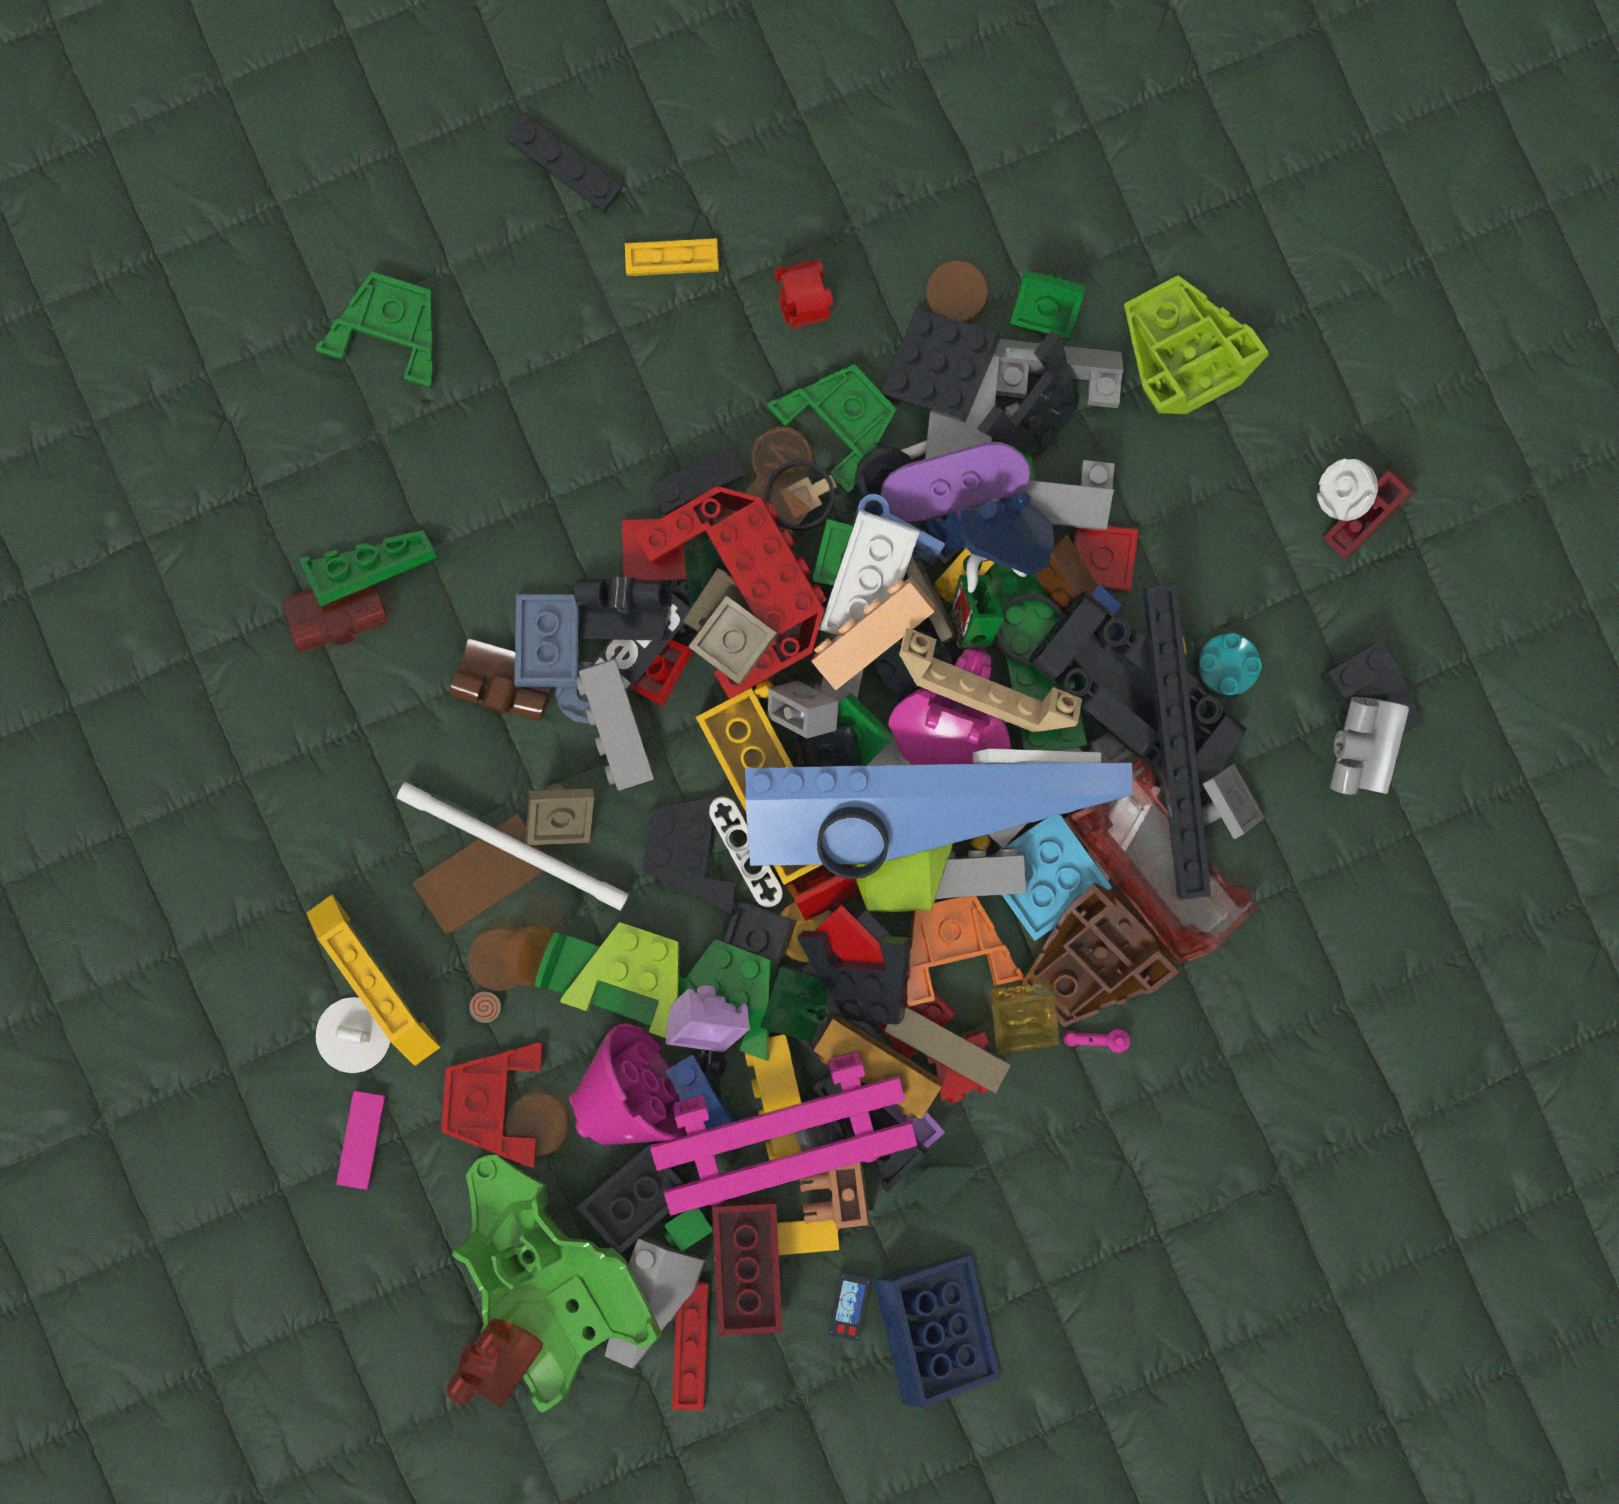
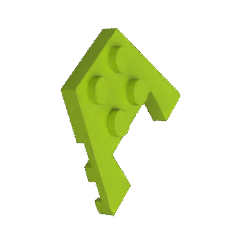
(635, 963)

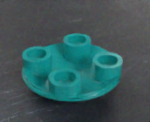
(1229, 664)

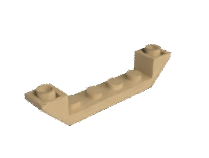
(1055, 712)

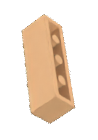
(873, 632)

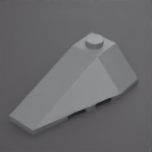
(666, 1281)

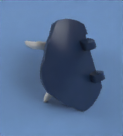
(999, 531)

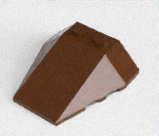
(1099, 957)

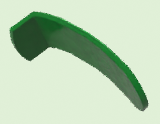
(566, 959)

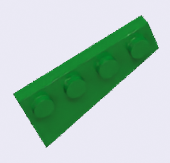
(354, 570)

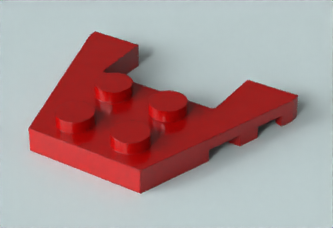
(477, 1102)

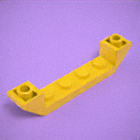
(370, 982)

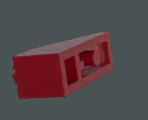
(1392, 494)

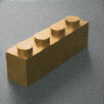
(880, 1063)

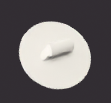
(350, 1037)

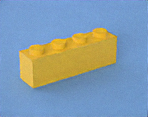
(778, 1089)

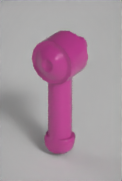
(1115, 1039)

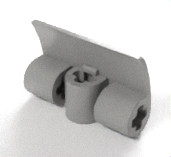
(1368, 745)

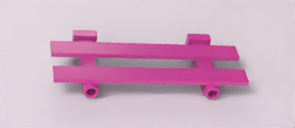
(703, 1143)

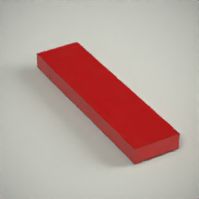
(691, 1351)

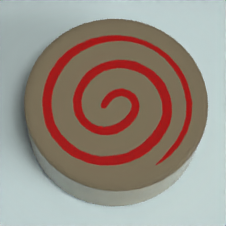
(485, 1006)

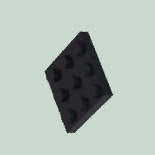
(940, 365)

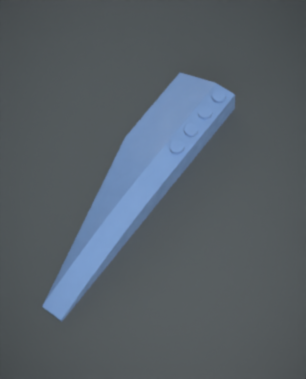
(917, 804)

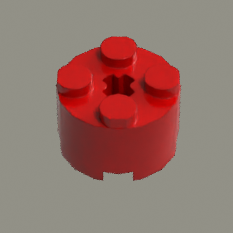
(802, 294)

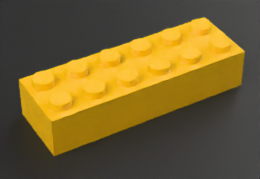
(743, 740)

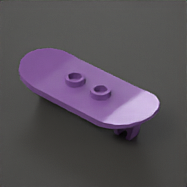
(955, 481)

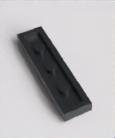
(564, 163)

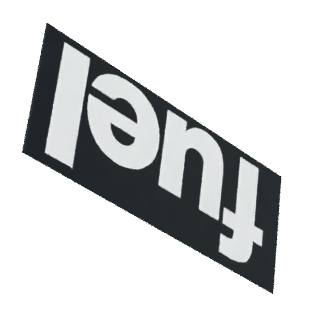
(637, 655)

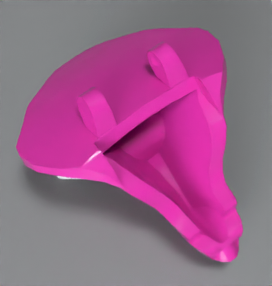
(943, 731)

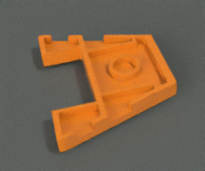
(951, 933)

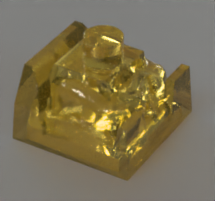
(1024, 1017)

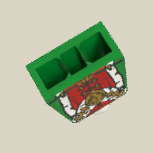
(975, 614)

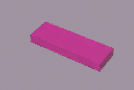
(361, 1139)

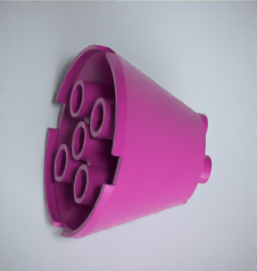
(627, 1091)

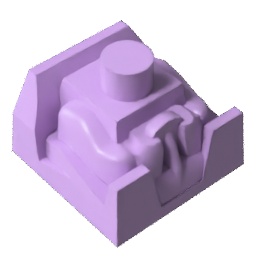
(705, 1021)

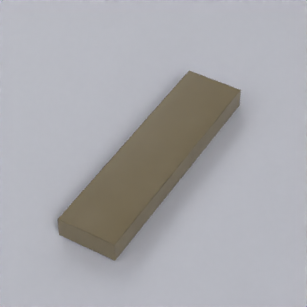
(950, 1050)

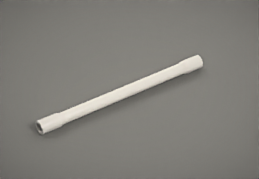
(425, 802)

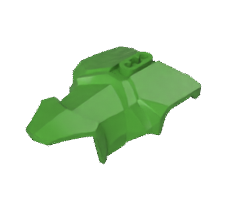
(535, 1271)

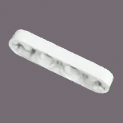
(741, 853)

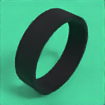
(806, 464)
(1027, 597)
(848, 872)

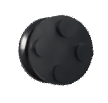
(895, 673)

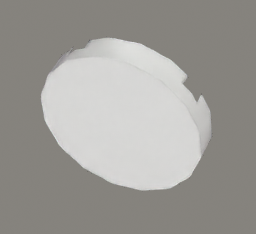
(1347, 489)

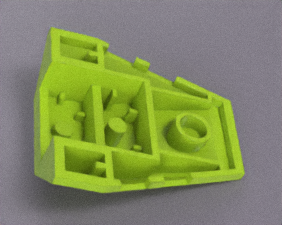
(1188, 347)
(905, 882)

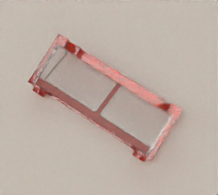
(1135, 850)

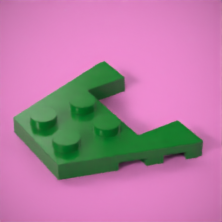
(392, 313)
(849, 408)
(741, 979)

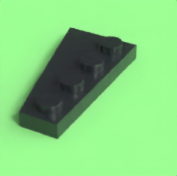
(890, 1166)

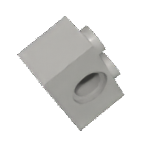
(802, 709)

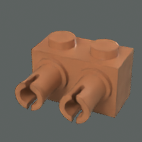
(848, 1200)

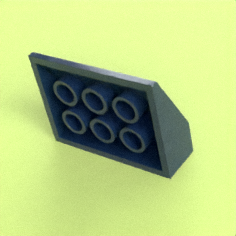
(937, 1330)

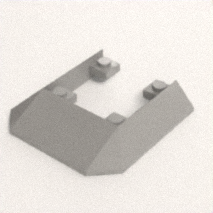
(1007, 375)

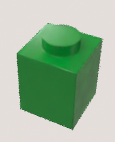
(687, 1228)

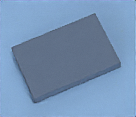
(546, 640)

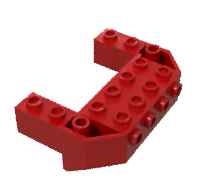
(761, 566)

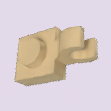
(810, 493)

